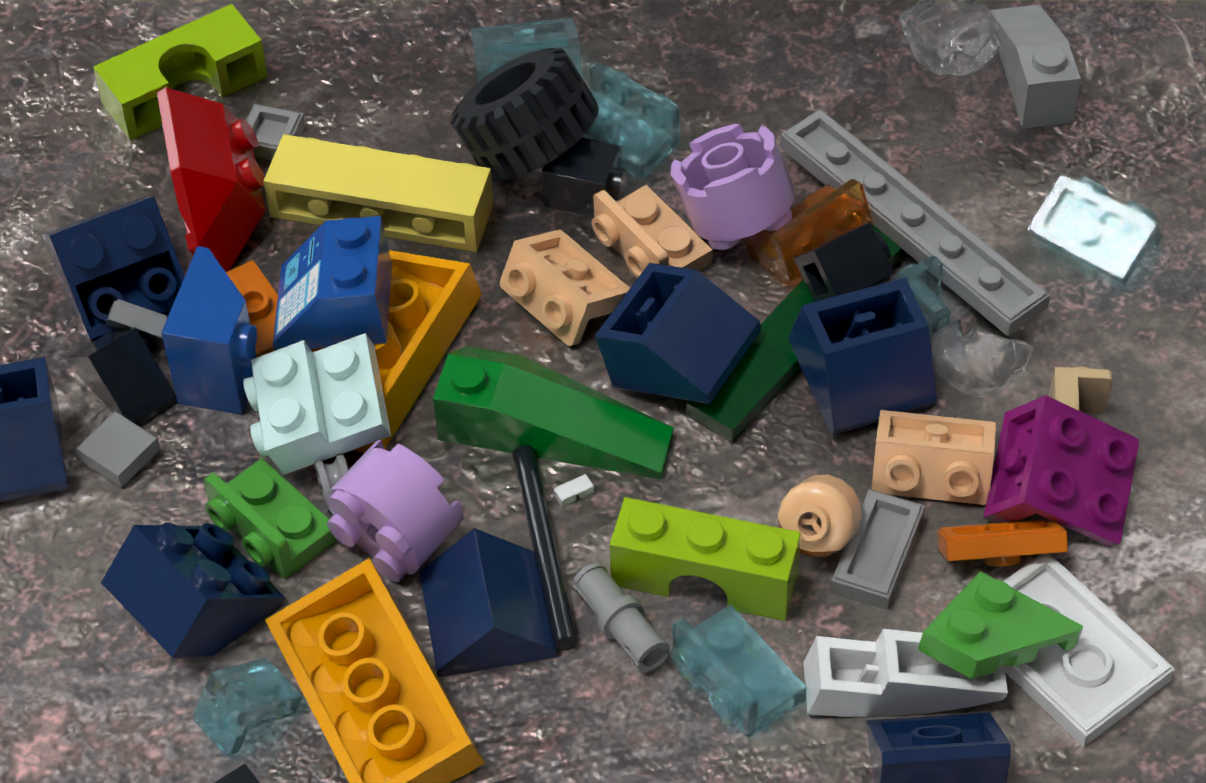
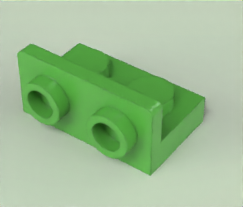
(269, 517)

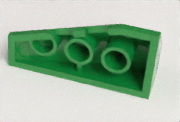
(514, 402)

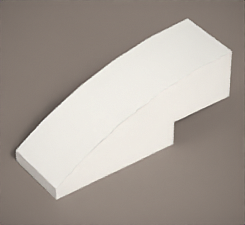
(889, 679)

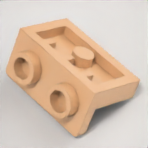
(647, 232)
(560, 283)
(934, 457)

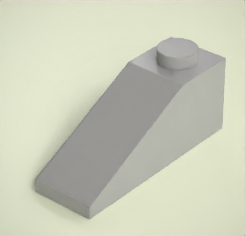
(1037, 66)

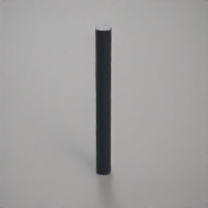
(544, 548)

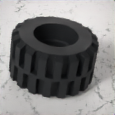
(525, 113)

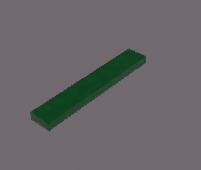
(764, 367)

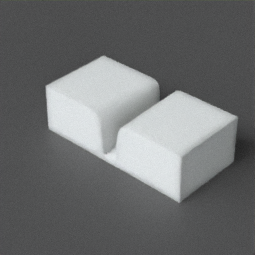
(567, 492)

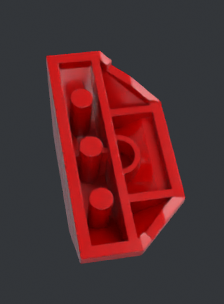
(212, 173)

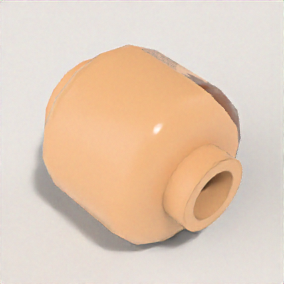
(825, 499)

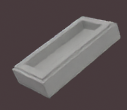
(879, 549)

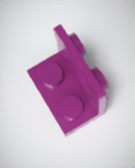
(1064, 469)

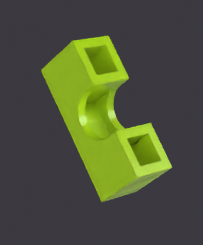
(210, 49)
(746, 559)

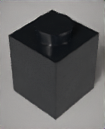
(581, 173)
(845, 263)

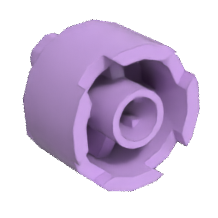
(734, 185)
(392, 509)

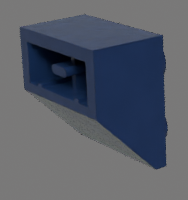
(116, 257)
(675, 335)
(865, 355)
(29, 432)
(190, 587)

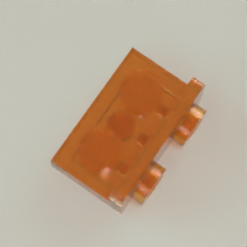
(813, 222)

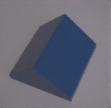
(485, 606)
(938, 749)

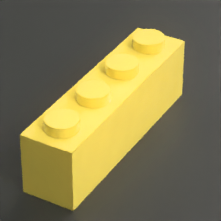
(413, 194)

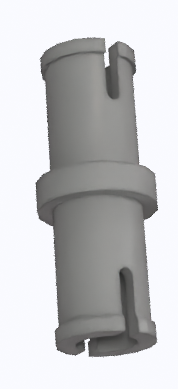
(621, 617)

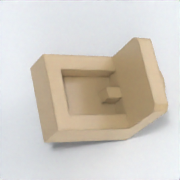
(1082, 388)

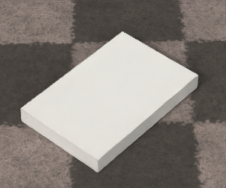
(1106, 670)

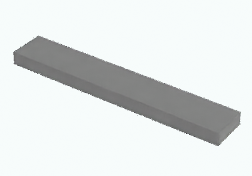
(918, 223)

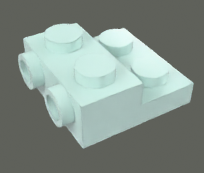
(316, 402)

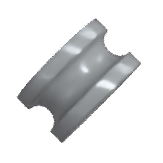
(330, 474)

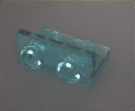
(502, 43)
(634, 118)
(1095, 228)
(736, 669)

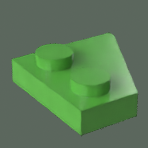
(994, 628)

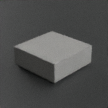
(270, 125)
(129, 315)
(118, 449)

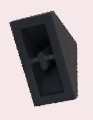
(124, 375)

